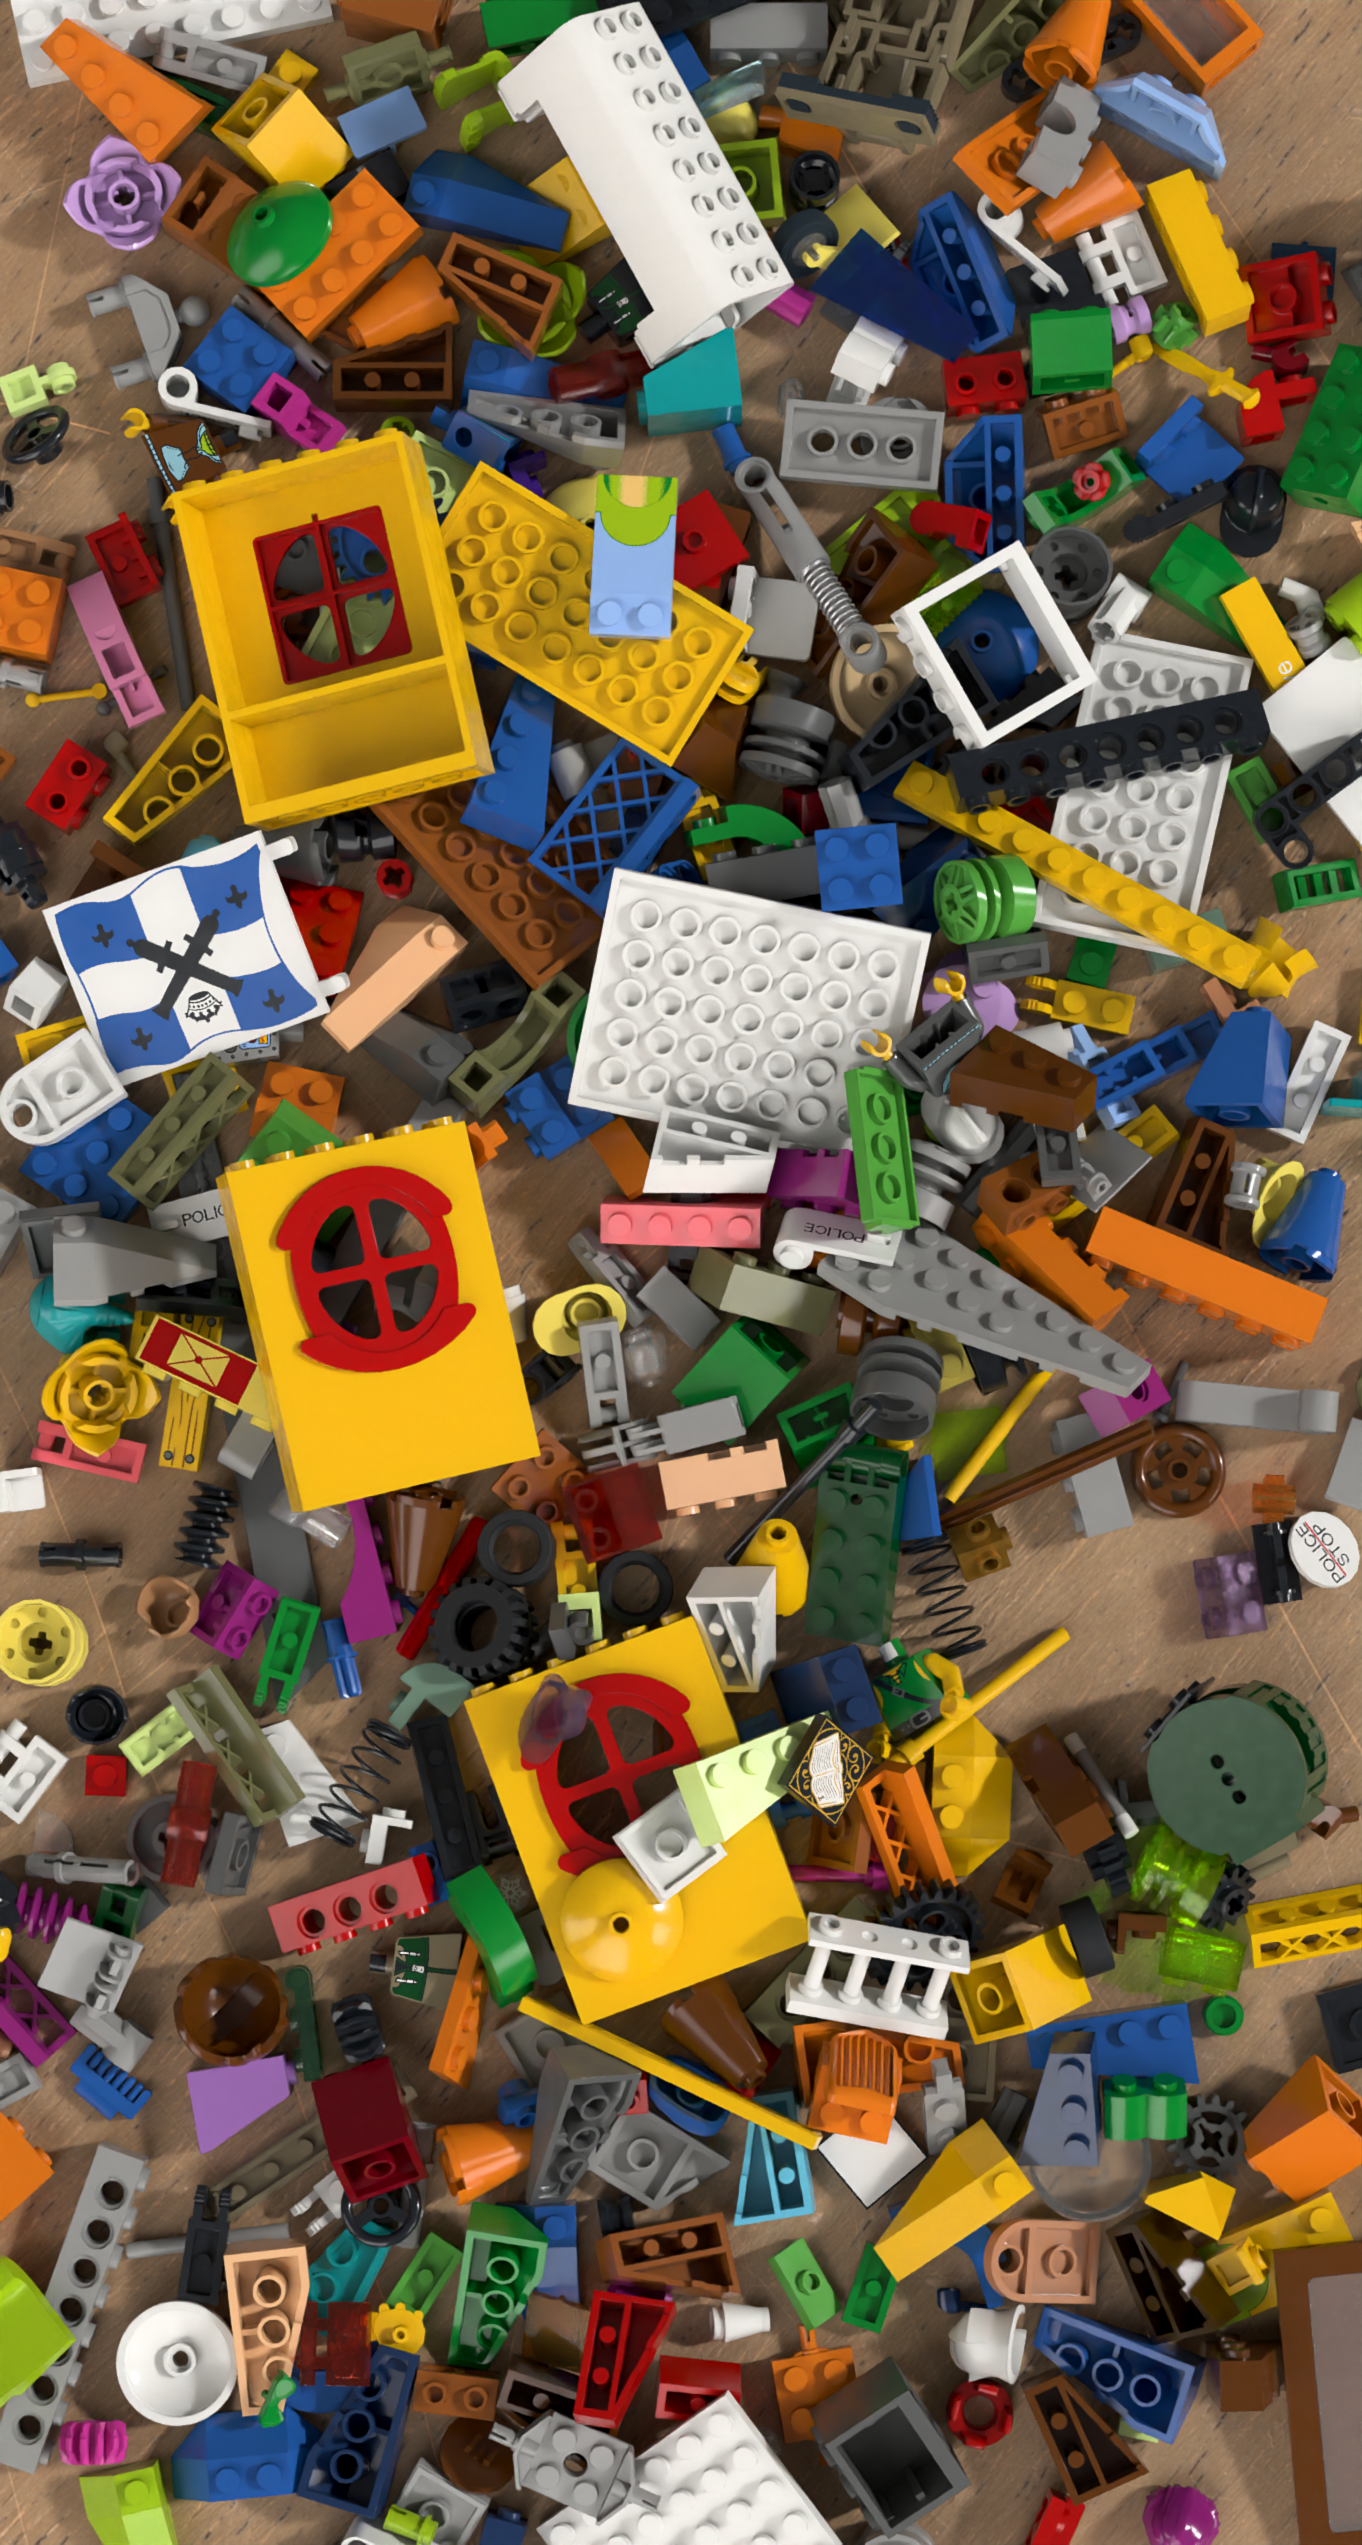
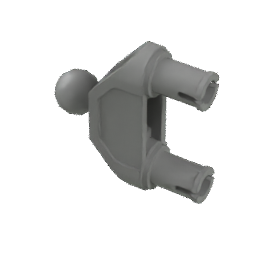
(156, 324)

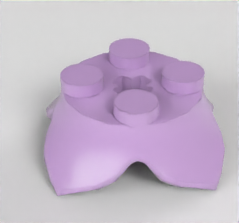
(118, 170)
(991, 999)

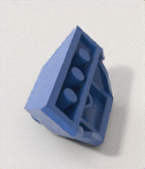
(962, 267)
(989, 475)
(240, 2459)

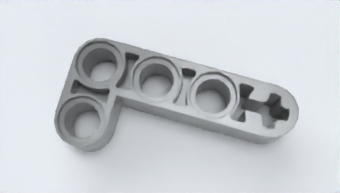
(1257, 1407)

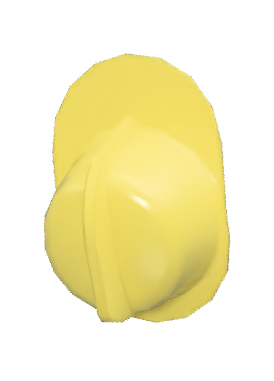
(1274, 1194)
(558, 1316)

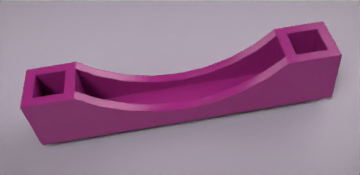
(367, 1601)

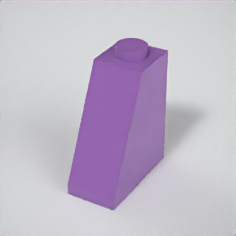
(233, 2097)

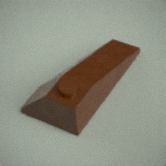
(880, 577)

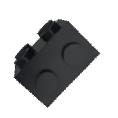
(1033, 299)

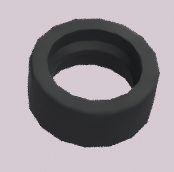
(495, 1526)
(665, 1588)
(1087, 1936)

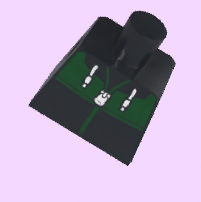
(616, 306)

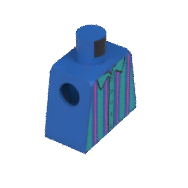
(474, 438)

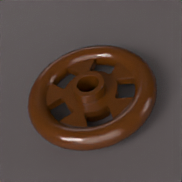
(1160, 1499)

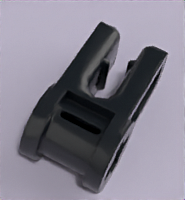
(487, 1835)

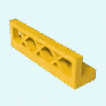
(1303, 1915)

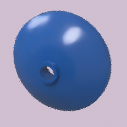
(1011, 639)

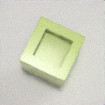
(586, 1602)

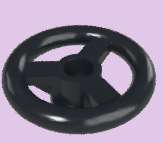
(40, 442)
(409, 2219)

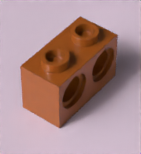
(1016, 1198)
(456, 2391)

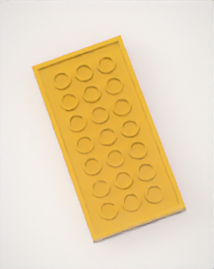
(526, 602)

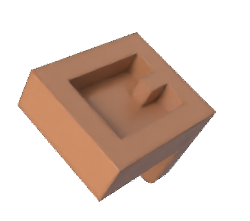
(1221, 999)

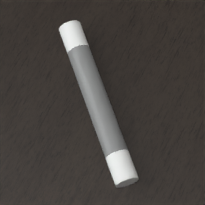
(1093, 1772)

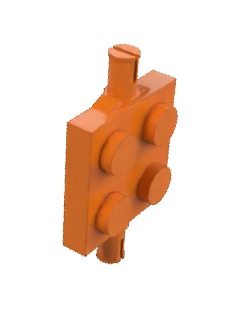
(806, 2381)

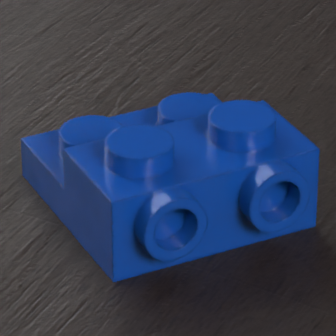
(545, 1112)

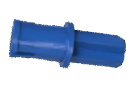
(342, 1658)

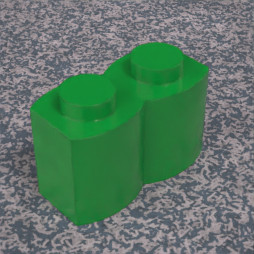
(1144, 2107)

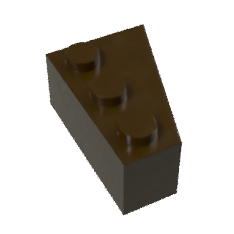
(1168, 2278)

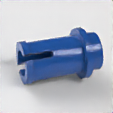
(730, 447)

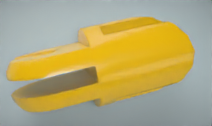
(743, 681)

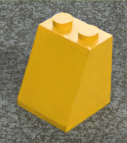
(282, 135)
(1021, 1985)

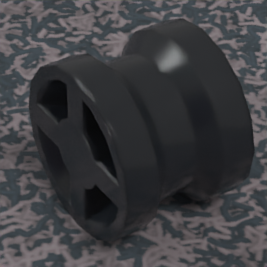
(615, 2215)

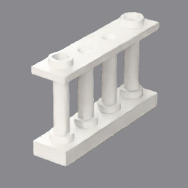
(874, 2006)

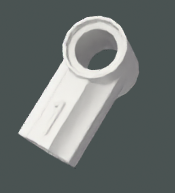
(1119, 608)

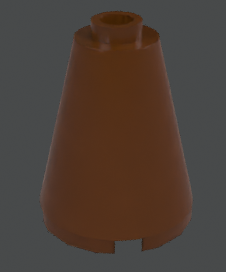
(421, 1534)
(717, 2033)

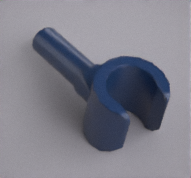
(949, 2301)

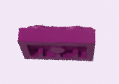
(233, 1610)

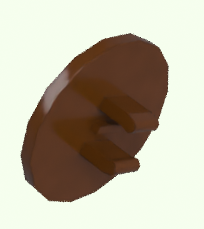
(472, 2459)

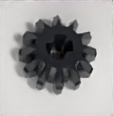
(358, 2028)

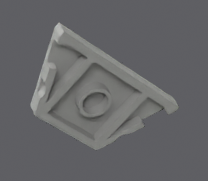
(653, 2159)

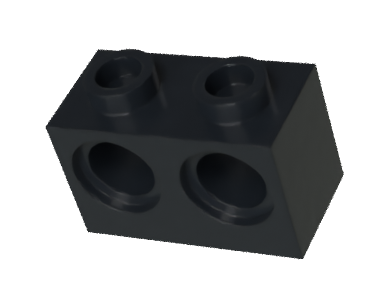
(483, 995)

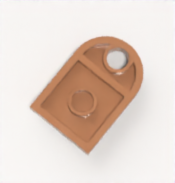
(1050, 2260)

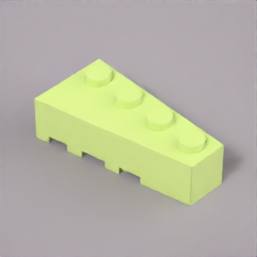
(738, 1782)

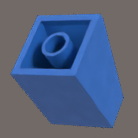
(1244, 1073)

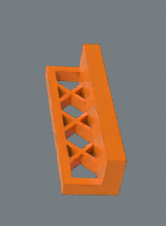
(914, 1827)

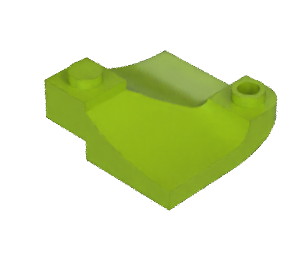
(29, 2331)

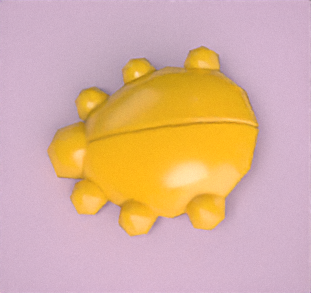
(398, 2328)

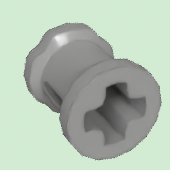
(1237, 1197)

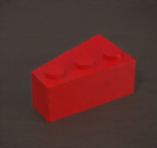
(617, 2354)

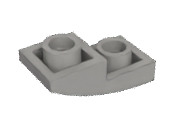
(678, 1308)
(1346, 1479)

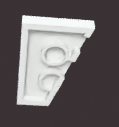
(312, 1779)

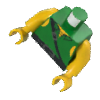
(913, 1695)

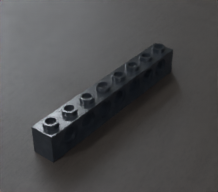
(1239, 711)

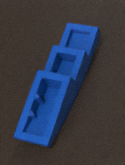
(1155, 1060)

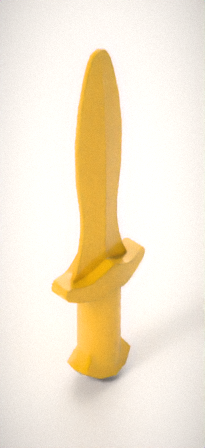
(1217, 381)

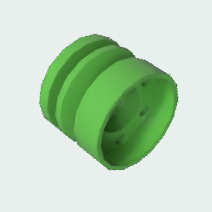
(984, 898)

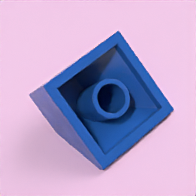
(920, 1503)

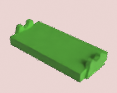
(881, 1150)

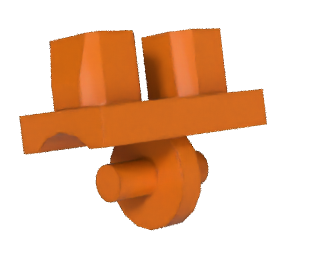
(484, 1141)

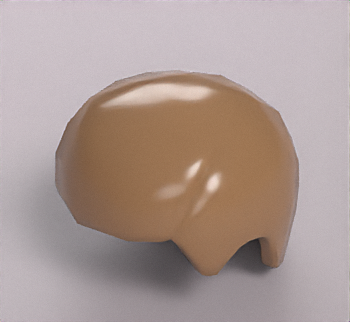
(168, 1606)

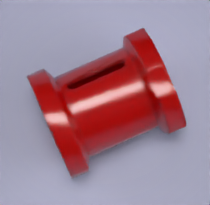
(398, 867)

